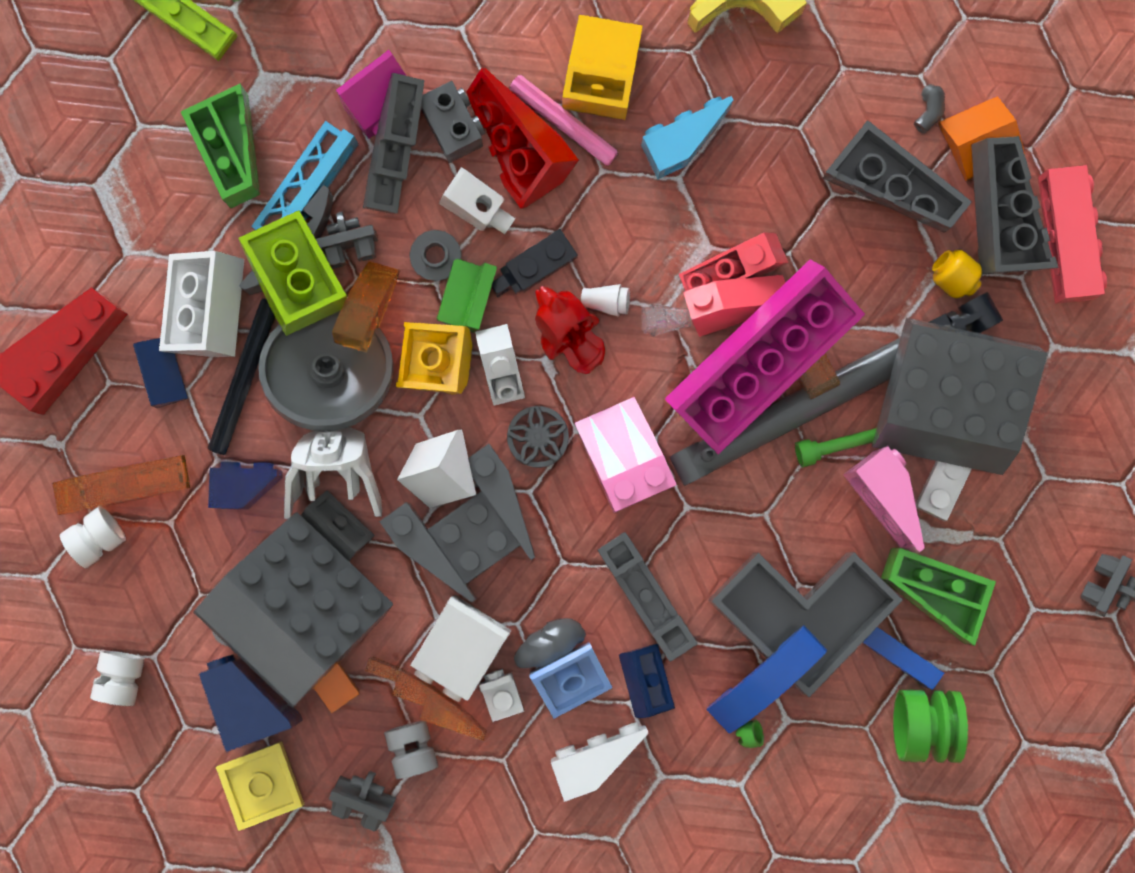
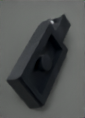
(535, 264)

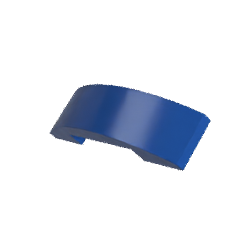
(767, 681)

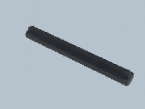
(242, 379)

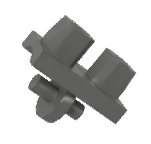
(361, 238)
(1116, 571)
(363, 797)

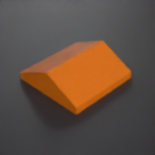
(975, 124)

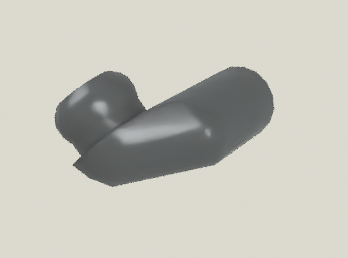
(935, 109)

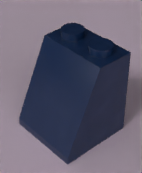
(244, 703)

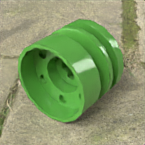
(930, 725)

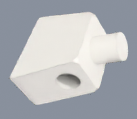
(462, 198)

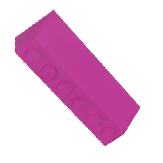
(765, 355)

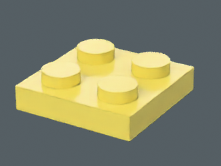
(260, 786)

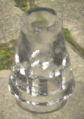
(664, 319)

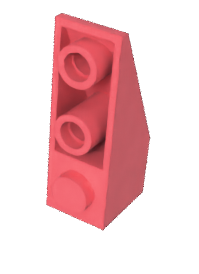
(745, 260)

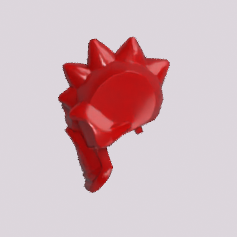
(567, 330)

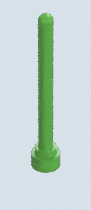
(809, 452)

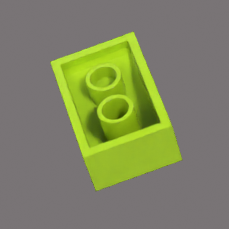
(293, 272)

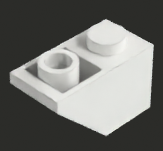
(500, 364)

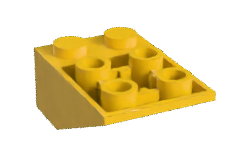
(601, 67)

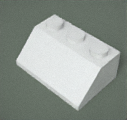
(202, 304)

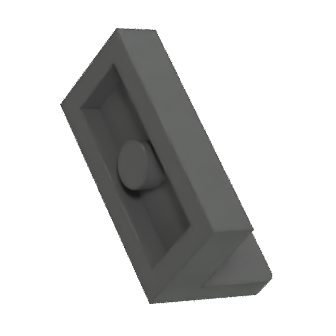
(337, 525)

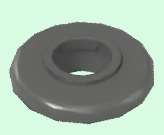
(431, 239)

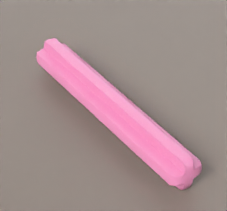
(563, 120)

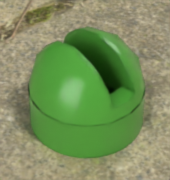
(751, 734)

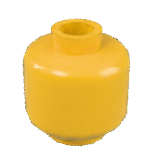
(957, 273)

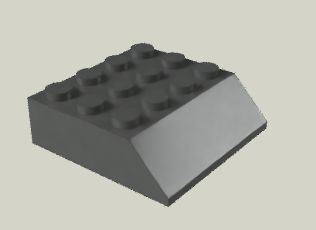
(959, 396)
(293, 608)

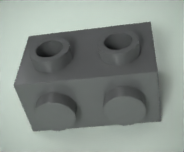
(451, 122)

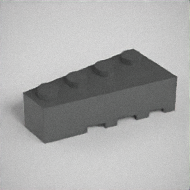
(896, 179)
(1007, 211)

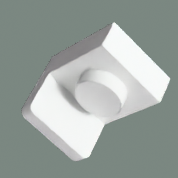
(501, 695)

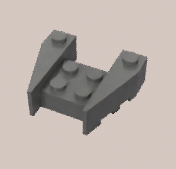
(472, 534)

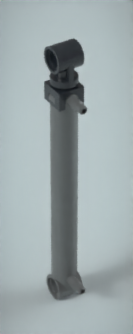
(799, 409)

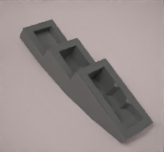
(393, 143)

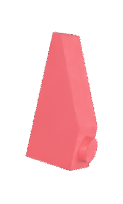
(729, 301)

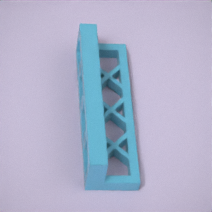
(324, 173)

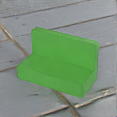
(466, 294)

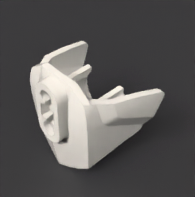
(330, 451)

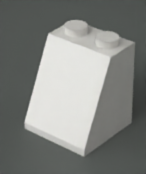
(459, 649)

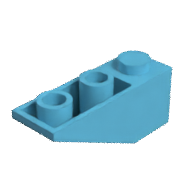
(676, 144)

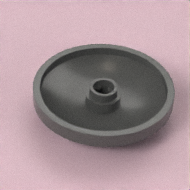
(323, 382)

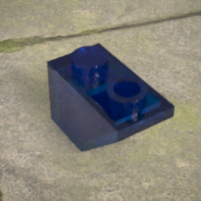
(240, 487)

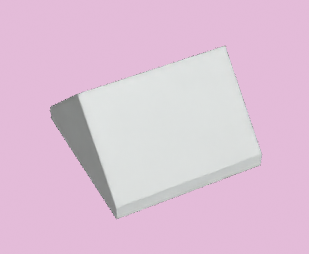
(439, 470)

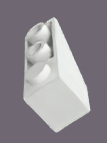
(588, 767)

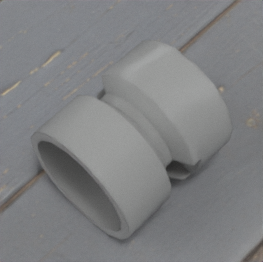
(415, 760)

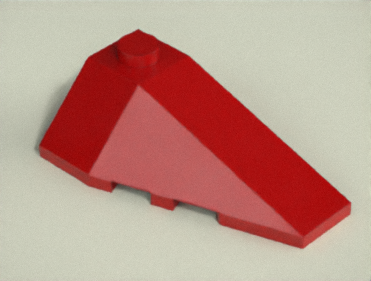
(527, 148)

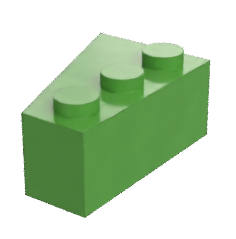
(226, 143)
(941, 591)

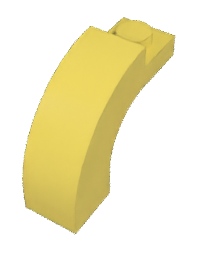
(776, 12)

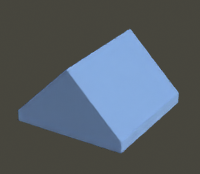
(571, 680)

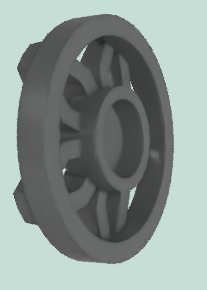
(538, 436)

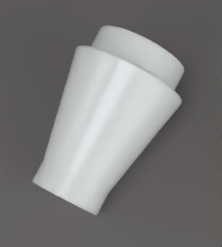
(607, 299)

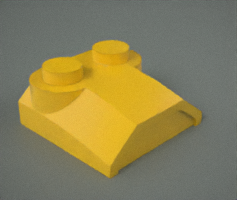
(435, 358)

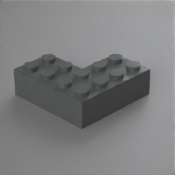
(837, 610)

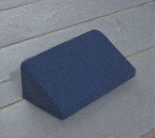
(160, 374)
(646, 681)

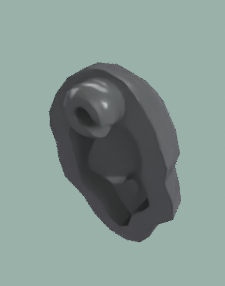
(549, 643)

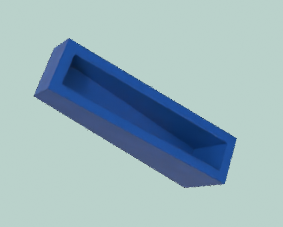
(904, 658)

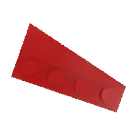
(55, 352)

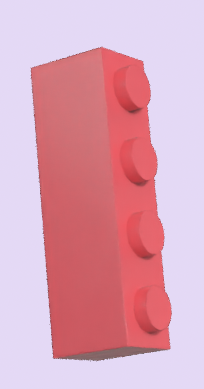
(1072, 234)

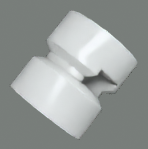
(87, 540)
(117, 678)

